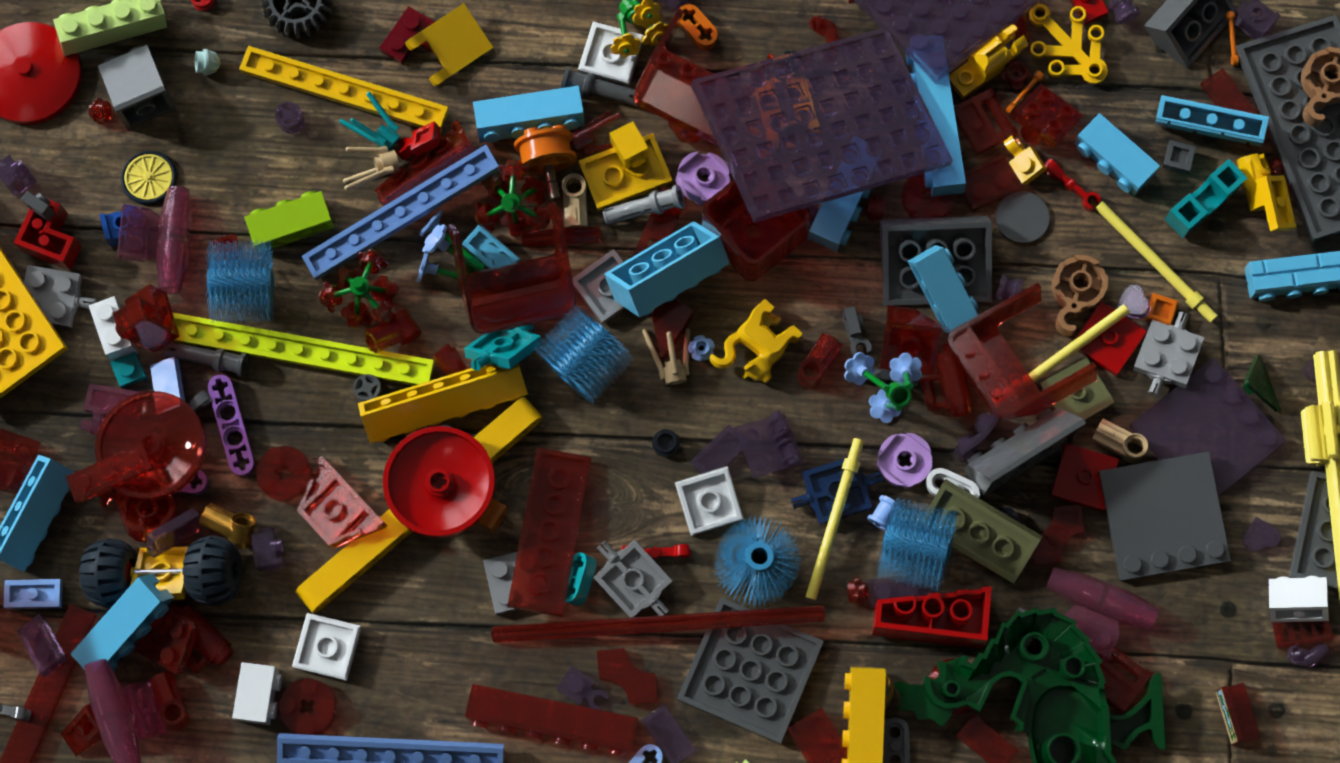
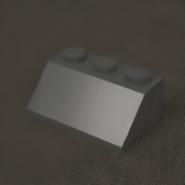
(1187, 27)

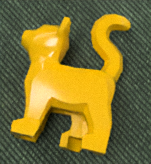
(761, 340)

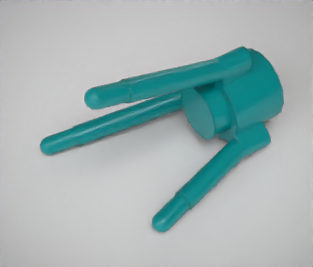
(384, 135)

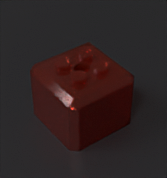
(752, 257)

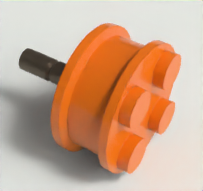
(546, 153)

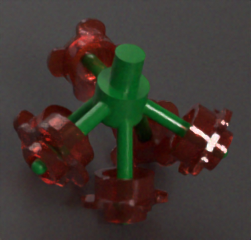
(501, 191)
(356, 282)

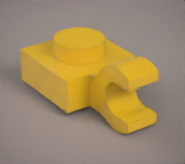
(1026, 162)

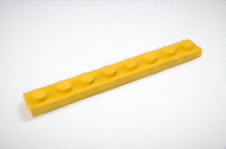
(341, 88)

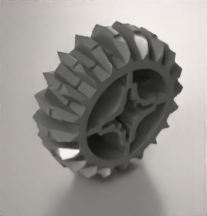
(288, 20)

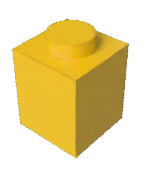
(629, 145)

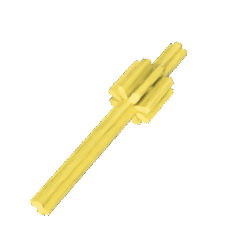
(1322, 435)

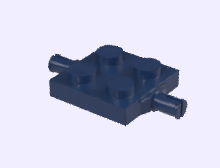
(822, 489)

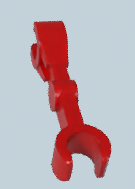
(1055, 172)
(677, 551)

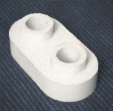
(942, 474)

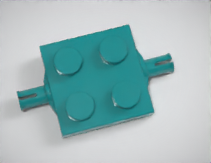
(502, 347)

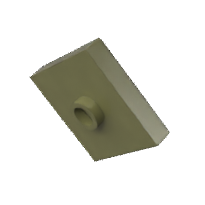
(1086, 401)

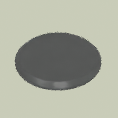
(1022, 217)

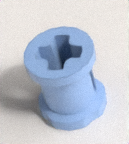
(881, 513)

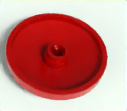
(35, 74)
(439, 481)

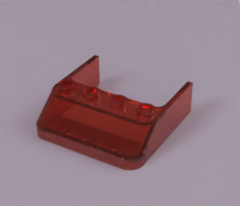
(667, 87)
(517, 291)
(999, 372)

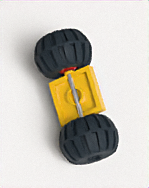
(206, 570)

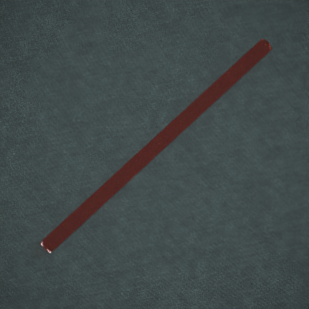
(658, 624)

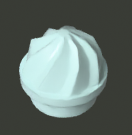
(206, 62)

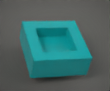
(128, 370)

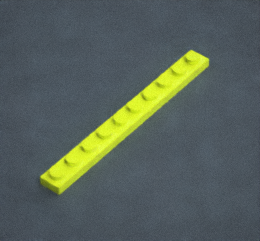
(302, 350)

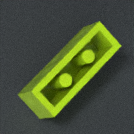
(289, 220)

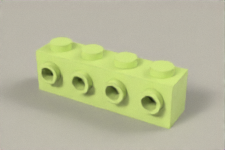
(108, 24)

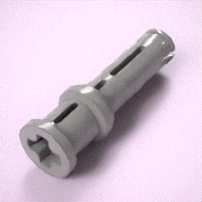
(655, 202)

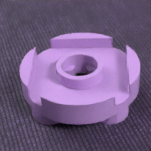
(703, 164)
(904, 444)

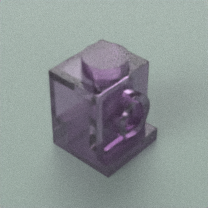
(1255, 26)
(15, 175)
(267, 550)

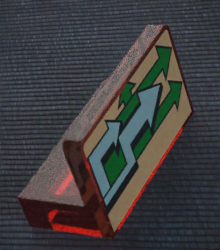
(1237, 714)

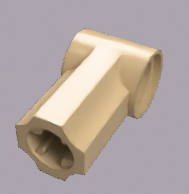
(574, 204)
(1117, 439)

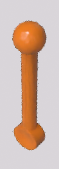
(1230, 16)
(1038, 76)

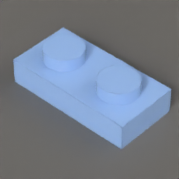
(33, 594)

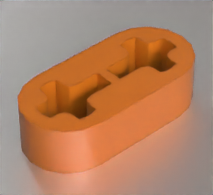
(702, 23)

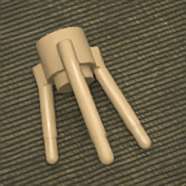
(384, 164)
(674, 371)

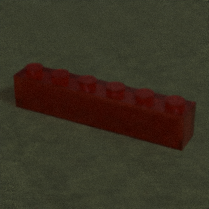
(551, 719)

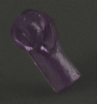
(1305, 657)

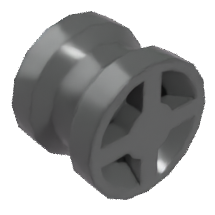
(366, 384)

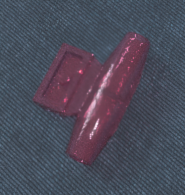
(163, 237)
(1100, 608)
(122, 713)

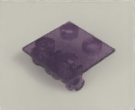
(769, 445)

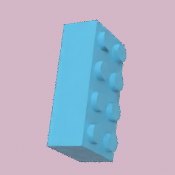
(667, 269)

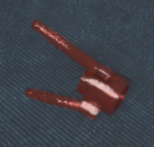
(584, 137)

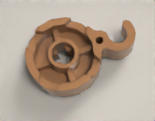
(1319, 87)
(1075, 299)

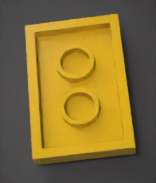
(613, 184)

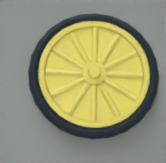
(148, 177)

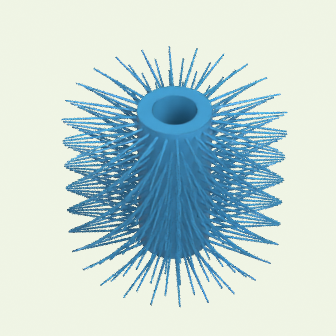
(240, 282)
(583, 354)
(917, 544)
(755, 572)

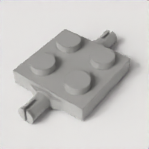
(57, 293)
(1168, 354)
(632, 578)

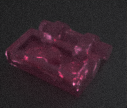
(100, 401)

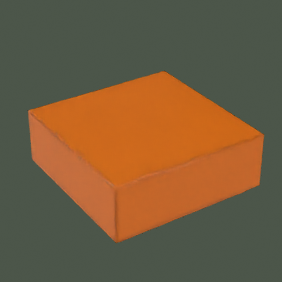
(1162, 309)

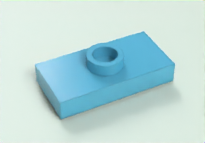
(489, 248)

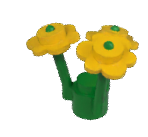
(639, 14)

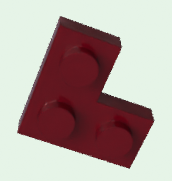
(406, 27)

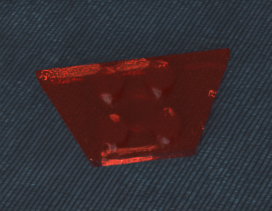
(337, 508)

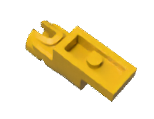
(986, 62)
(1267, 192)

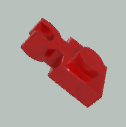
(422, 141)

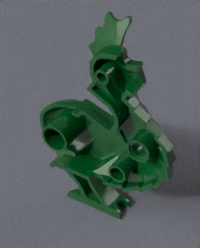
(1059, 693)

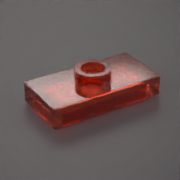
(986, 742)

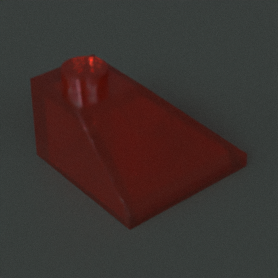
(912, 333)

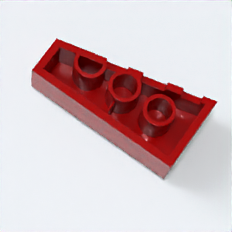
(938, 618)

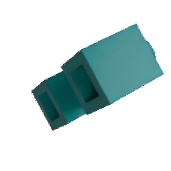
(1206, 199)

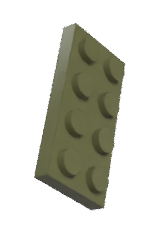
(985, 531)

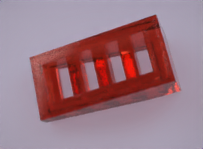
(1280, 643)

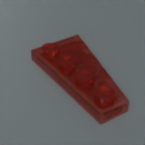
(451, 148)

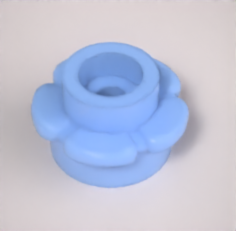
(697, 354)

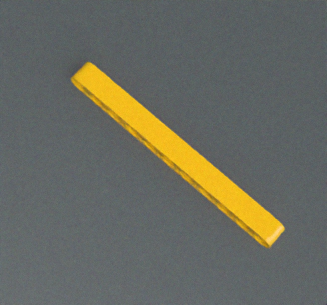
(368, 550)

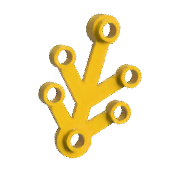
(1070, 46)

